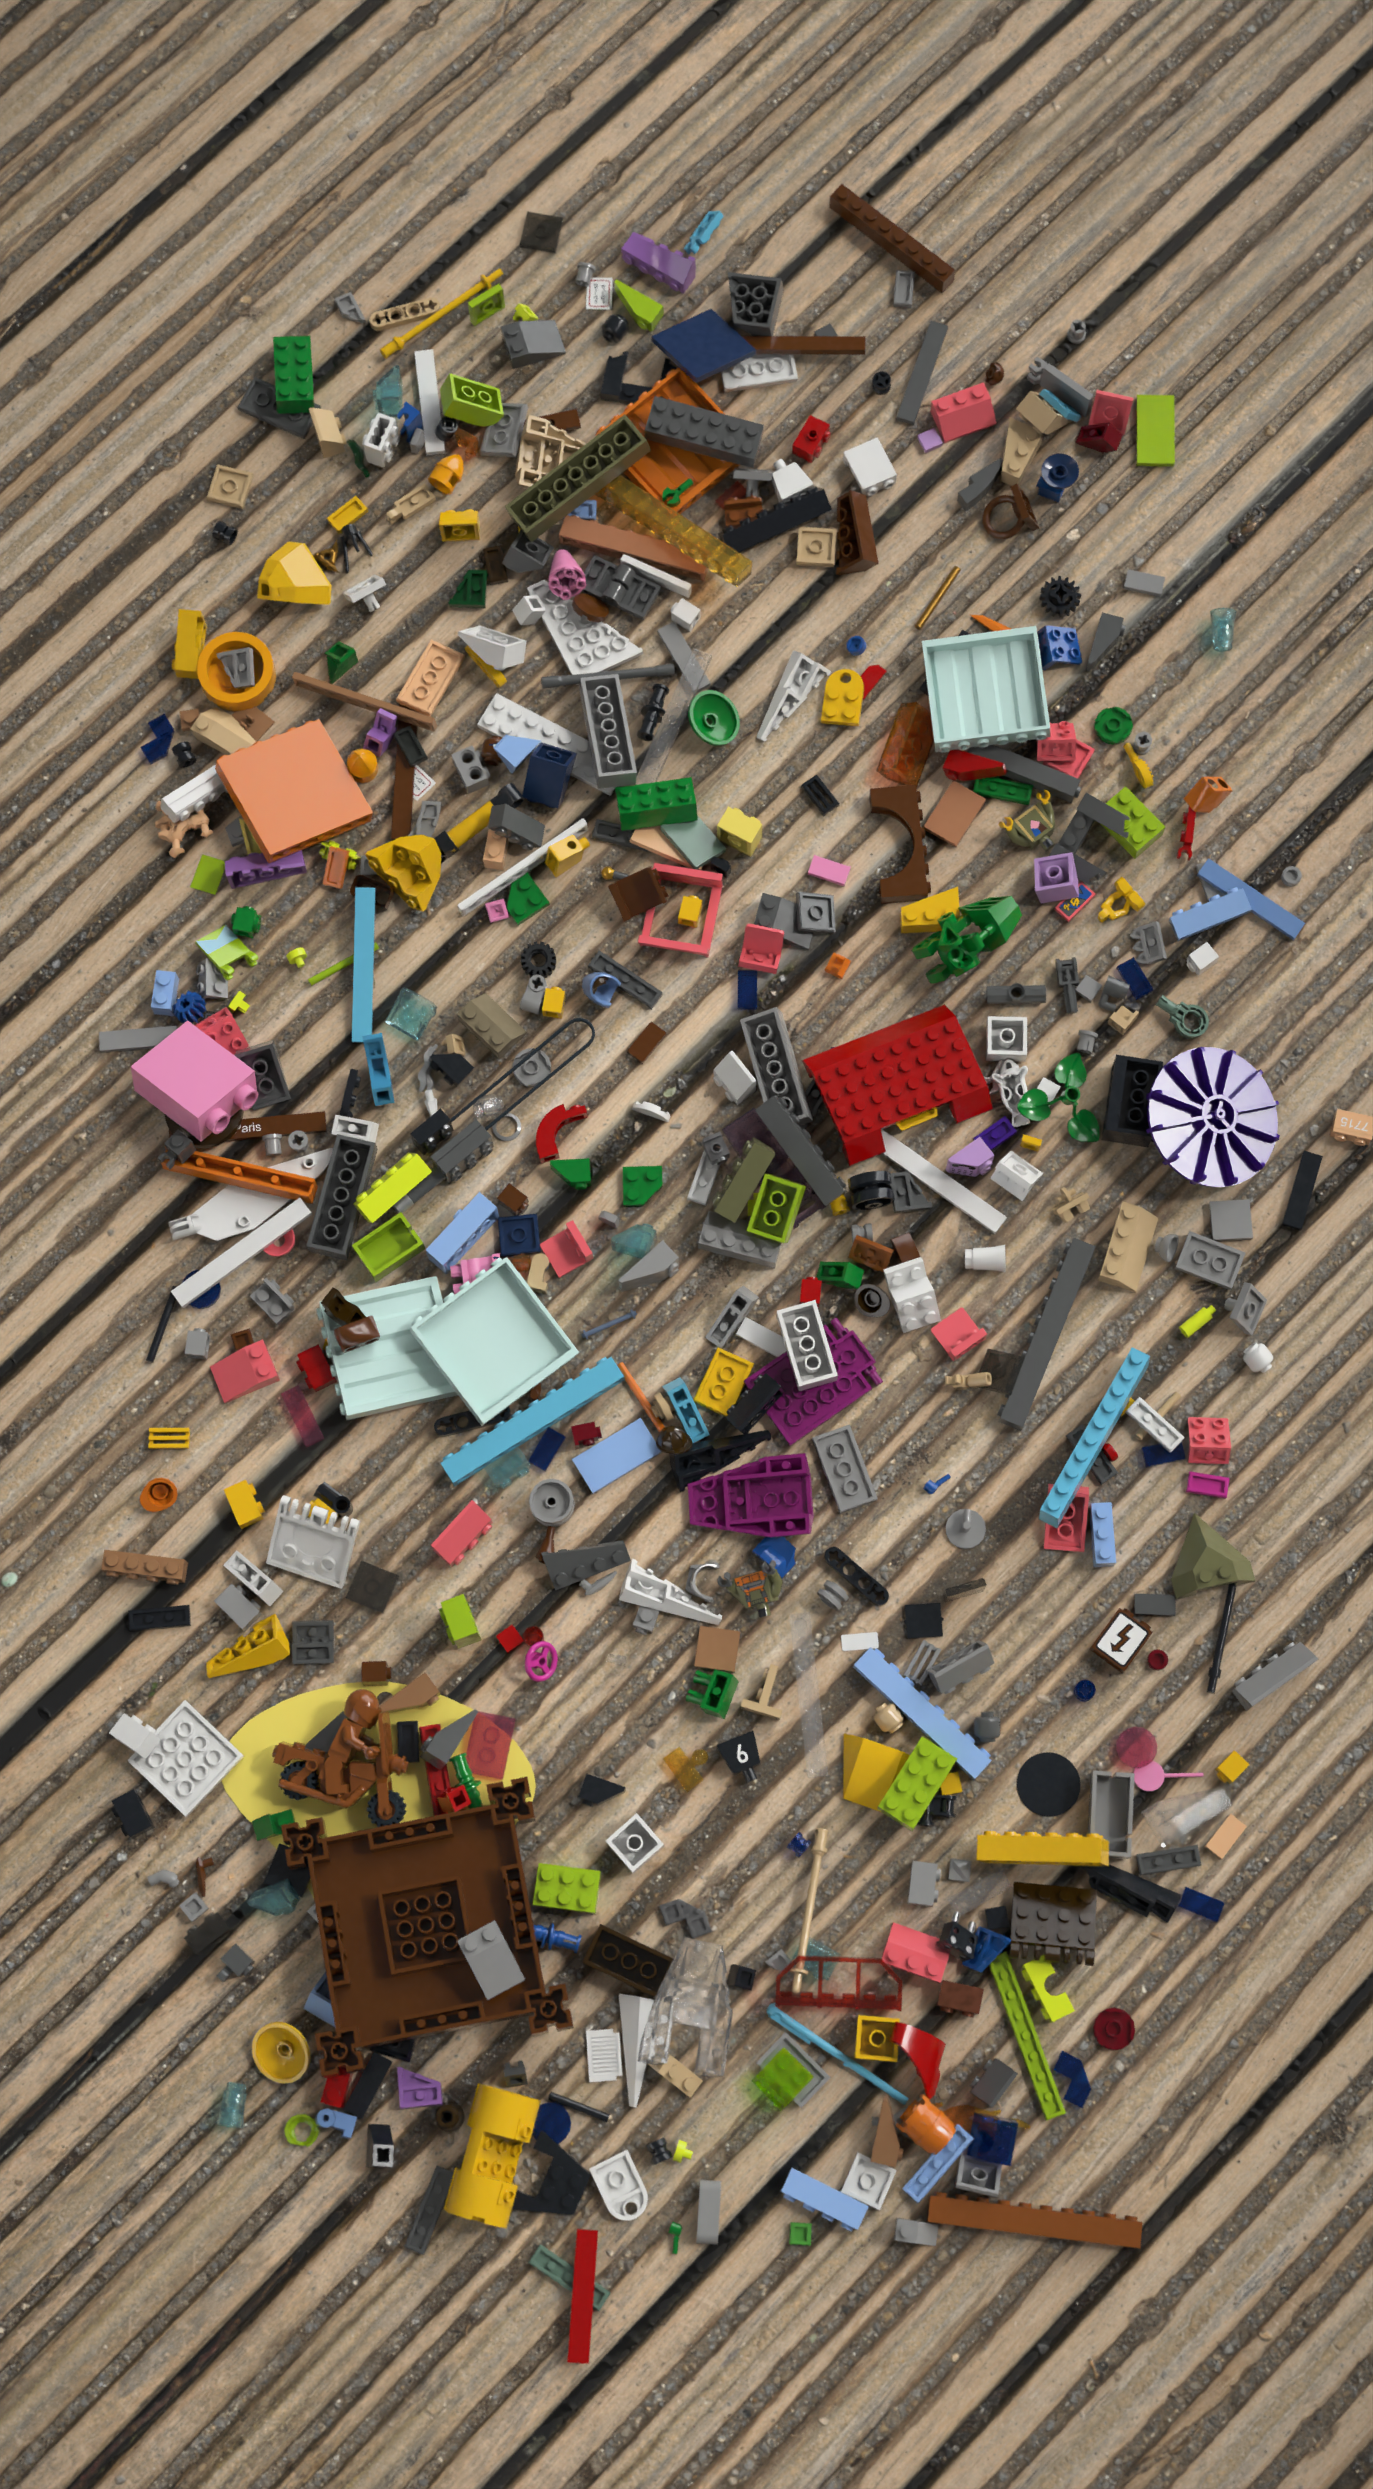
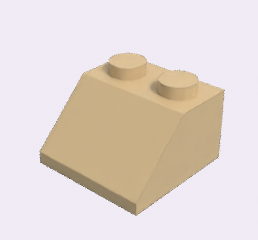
(327, 432)

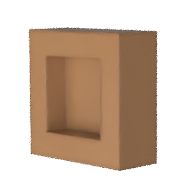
(188, 718)

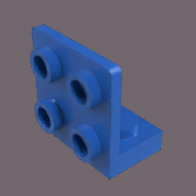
(1058, 646)

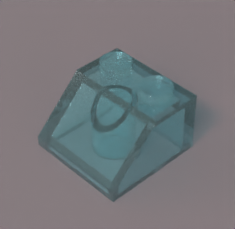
(389, 393)
(635, 1241)

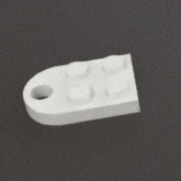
(620, 2184)

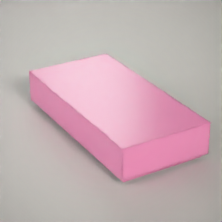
(829, 870)

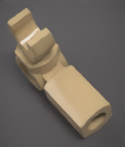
(963, 1382)

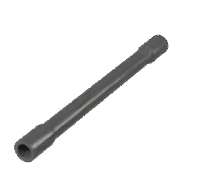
(658, 670)

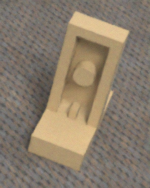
(764, 1695)
(679, 2075)

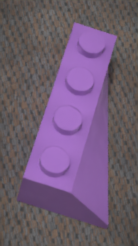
(660, 262)
(255, 869)

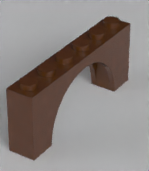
(902, 805)

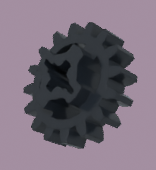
(1067, 592)

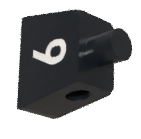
(741, 1755)

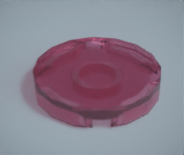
(1136, 1747)

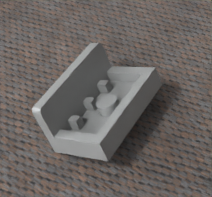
(211, 981)

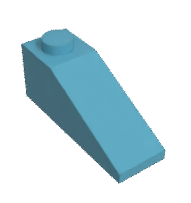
(686, 1409)

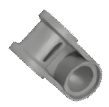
(533, 997)

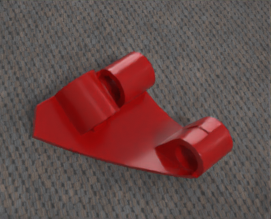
(924, 2052)

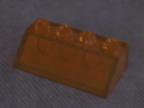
(907, 745)

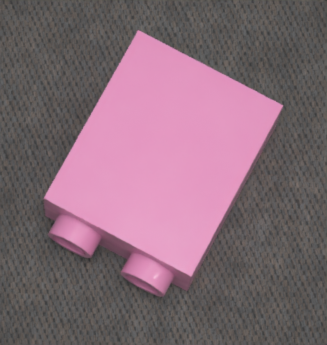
(195, 1081)

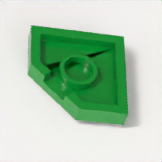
(525, 899)
(640, 1184)

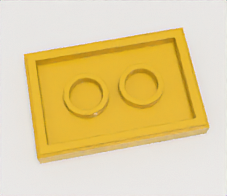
(723, 1382)

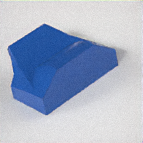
(778, 1550)

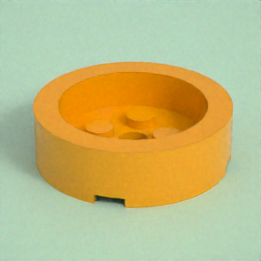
(217, 683)

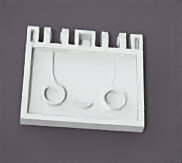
(310, 1545)

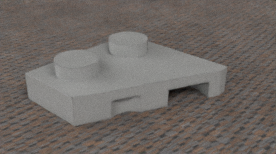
(239, 667)

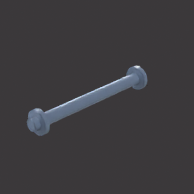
(632, 1314)

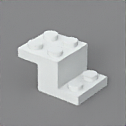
(912, 1294)

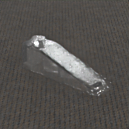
(1179, 1815)

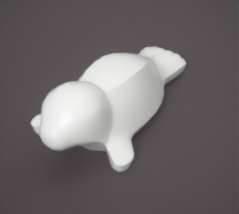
(1012, 1088)

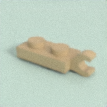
(411, 504)

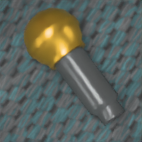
(608, 873)

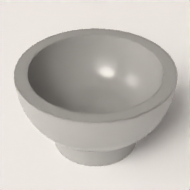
(1167, 1246)

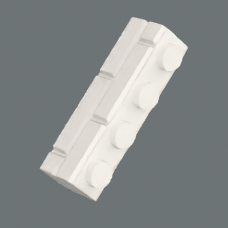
(193, 795)

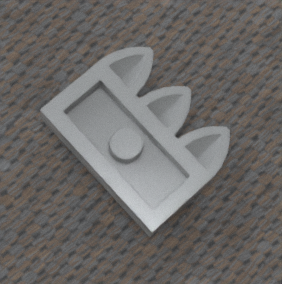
(1150, 943)

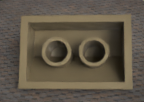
(491, 1025)

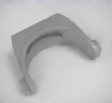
(694, 1570)

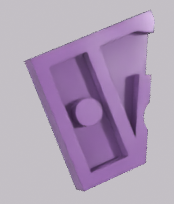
(417, 2090)

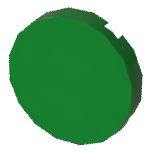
(1113, 725)

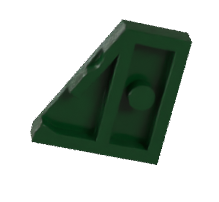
(471, 591)

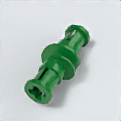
(464, 1775)

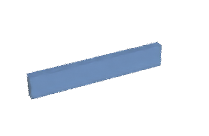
(1260, 904)

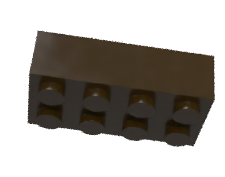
(627, 1960)

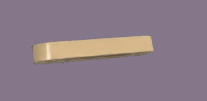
(404, 310)

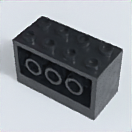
(1127, 1102)

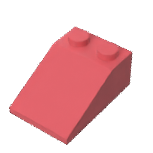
(244, 1371)
(1071, 1531)

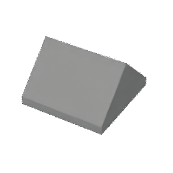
(978, 2175)

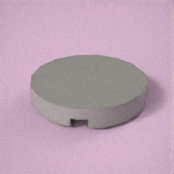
(532, 1070)

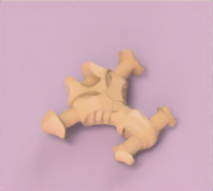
(175, 832)

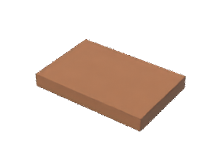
(954, 813)

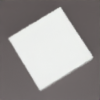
(868, 2181)

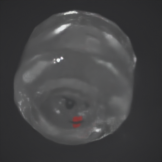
(488, 1107)

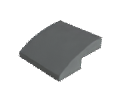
(313, 1641)

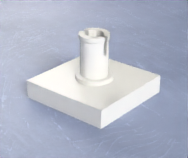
(365, 590)

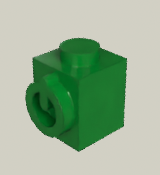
(246, 922)

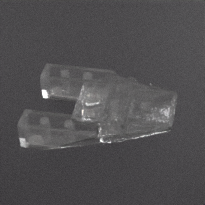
(693, 1996)

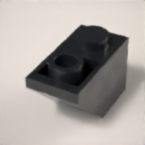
(452, 1066)
(379, 2146)

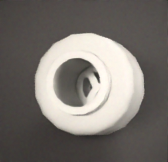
(1258, 1357)

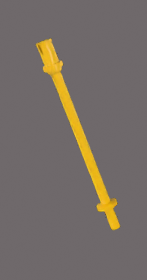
(398, 342)

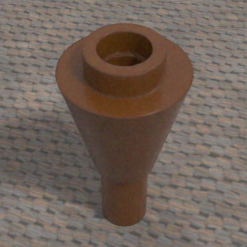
(547, 1544)

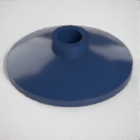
(1060, 463)

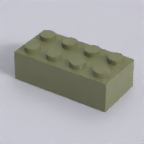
(743, 1179)

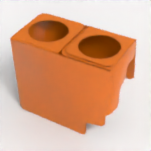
(1204, 798)

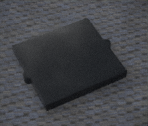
(923, 1620)

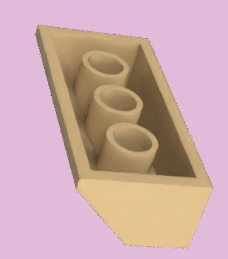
(1128, 1247)

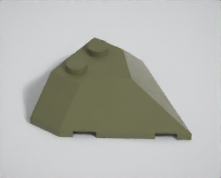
(1208, 1562)

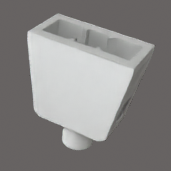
(789, 480)

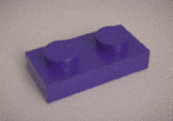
(997, 1133)

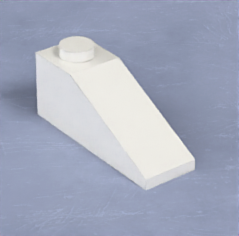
(253, 1578)

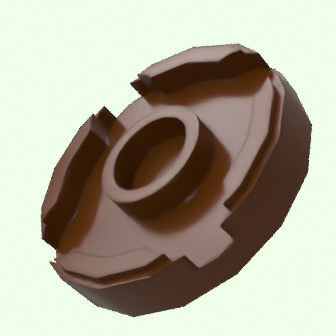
(591, 607)

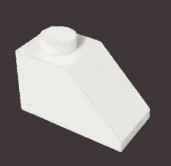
(355, 1128)

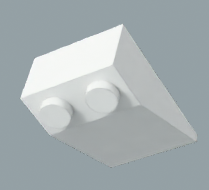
(494, 647)

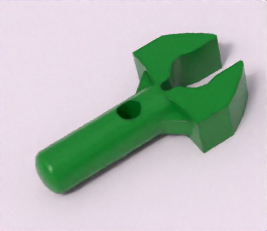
(676, 493)

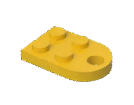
(843, 700)

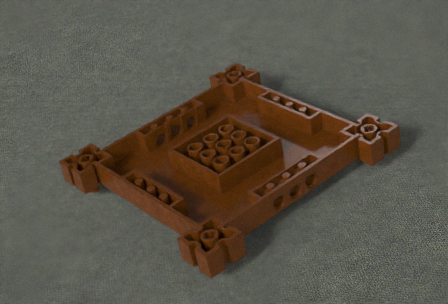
(393, 1917)

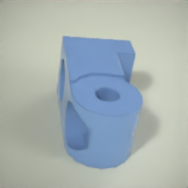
(336, 2120)

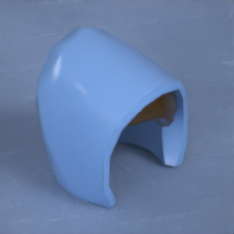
(600, 987)

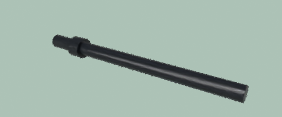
(1215, 1671)

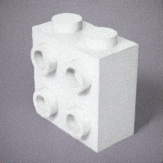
(381, 440)

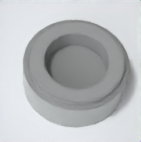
(1291, 876)

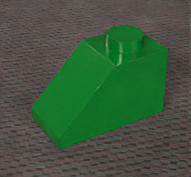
(573, 1171)
(840, 1274)

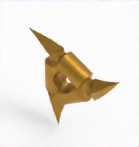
(330, 564)

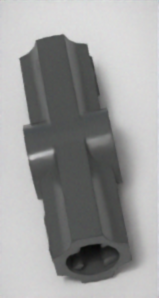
(1028, 993)

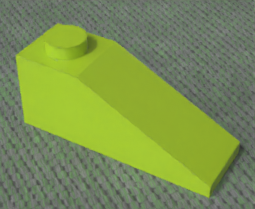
(641, 308)

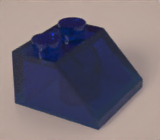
(993, 2138)

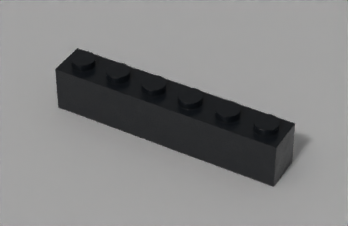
(776, 520)

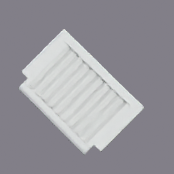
(603, 2055)

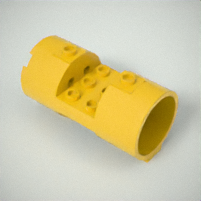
(483, 2184)

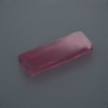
(302, 1416)

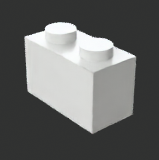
(134, 1735)

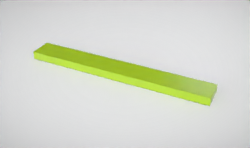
(1026, 2037)

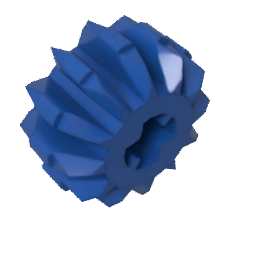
(189, 1007)

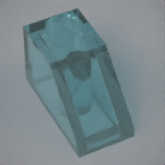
(275, 1898)

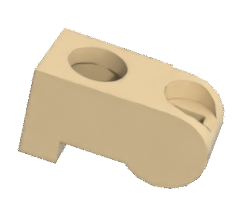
(538, 1268)

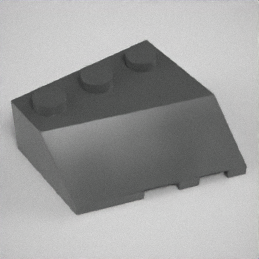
(755, 302)

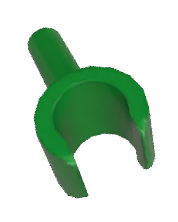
(675, 2229)

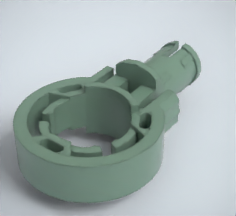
(1178, 1020)

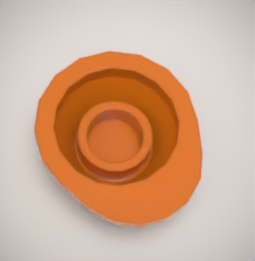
(158, 1495)

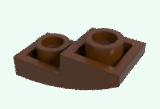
(904, 1248)

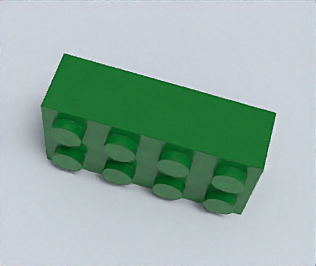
(293, 374)
(656, 803)

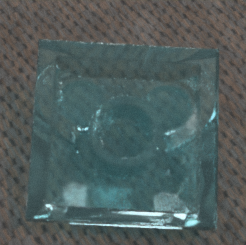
(411, 1013)

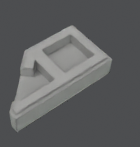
(349, 308)

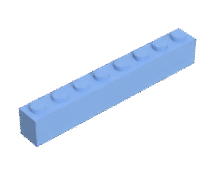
(922, 1713)

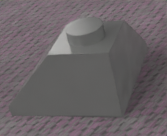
(527, 555)

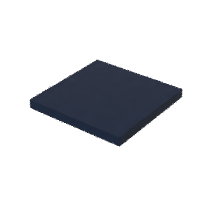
(703, 345)

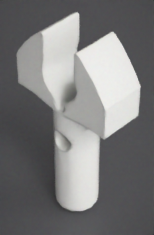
(995, 1089)

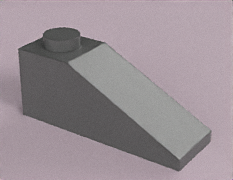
(1106, 637)

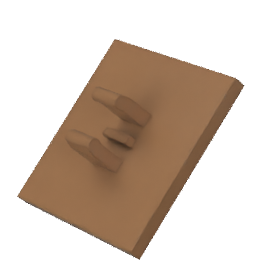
(254, 722)

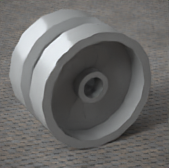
(555, 1514)

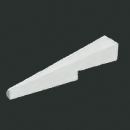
(796, 682)
(646, 1590)
(634, 2016)

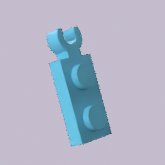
(703, 231)

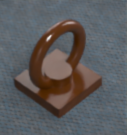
(1022, 510)

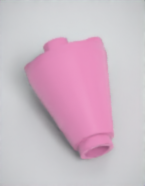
(565, 576)

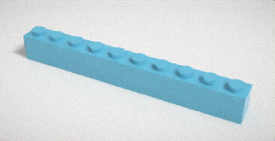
(532, 1421)
(1094, 1438)

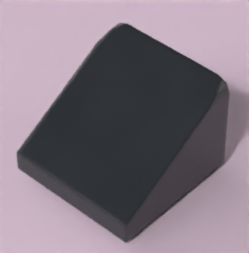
(741, 1977)

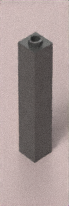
(1032, 772)

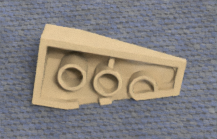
(221, 731)

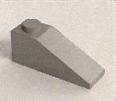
(732, 1316)

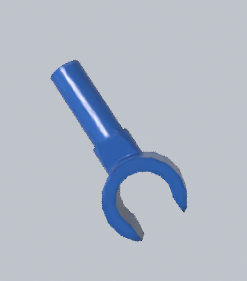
(931, 1487)

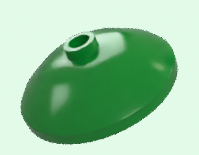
(720, 714)

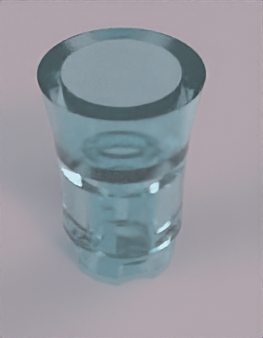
(1222, 628)
(232, 2106)

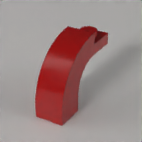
(549, 1127)

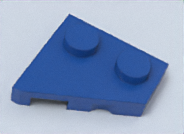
(987, 1949)

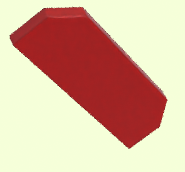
(871, 677)

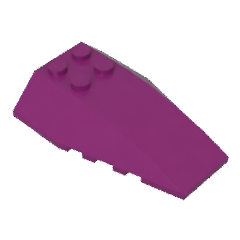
(757, 1498)

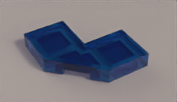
(160, 746)
(1079, 2086)

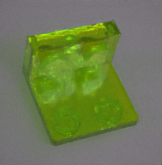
(782, 2078)

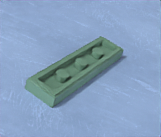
(563, 2273)

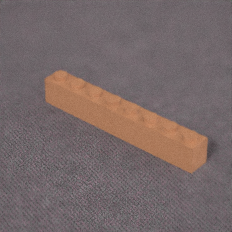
(616, 542)

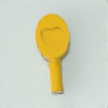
(1140, 768)

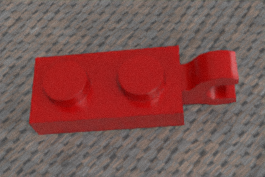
(1187, 834)

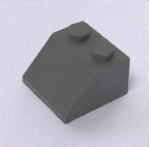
(993, 2082)

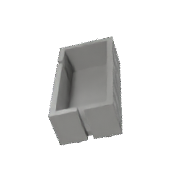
(1112, 1810)

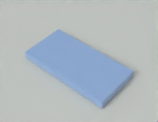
(616, 1455)

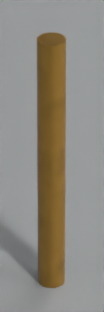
(938, 596)

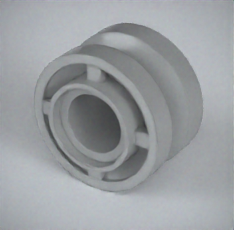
(832, 1595)

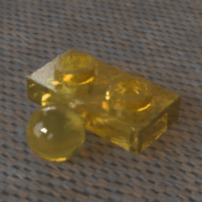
(684, 1768)

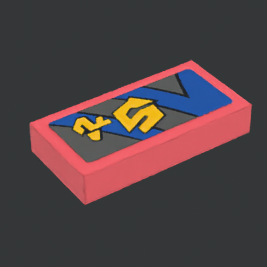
(1071, 907)

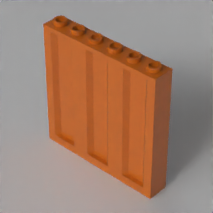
(669, 465)

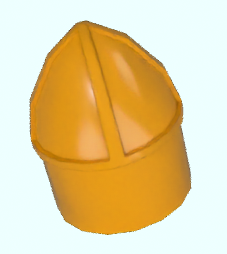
(447, 474)
(362, 764)

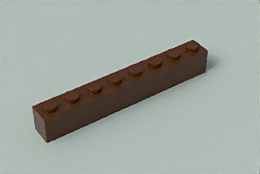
(892, 238)

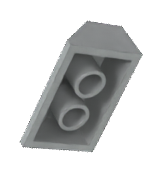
(961, 1667)

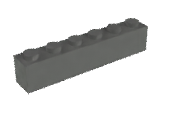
(801, 1150)

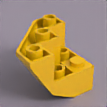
(294, 577)
(409, 867)

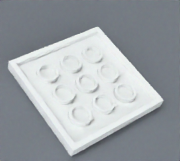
(187, 1759)

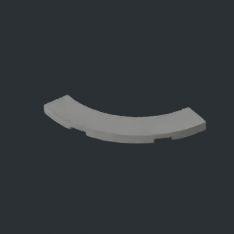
(425, 826)

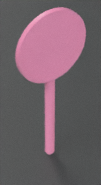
(1152, 1776)

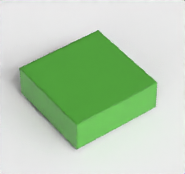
(800, 2233)

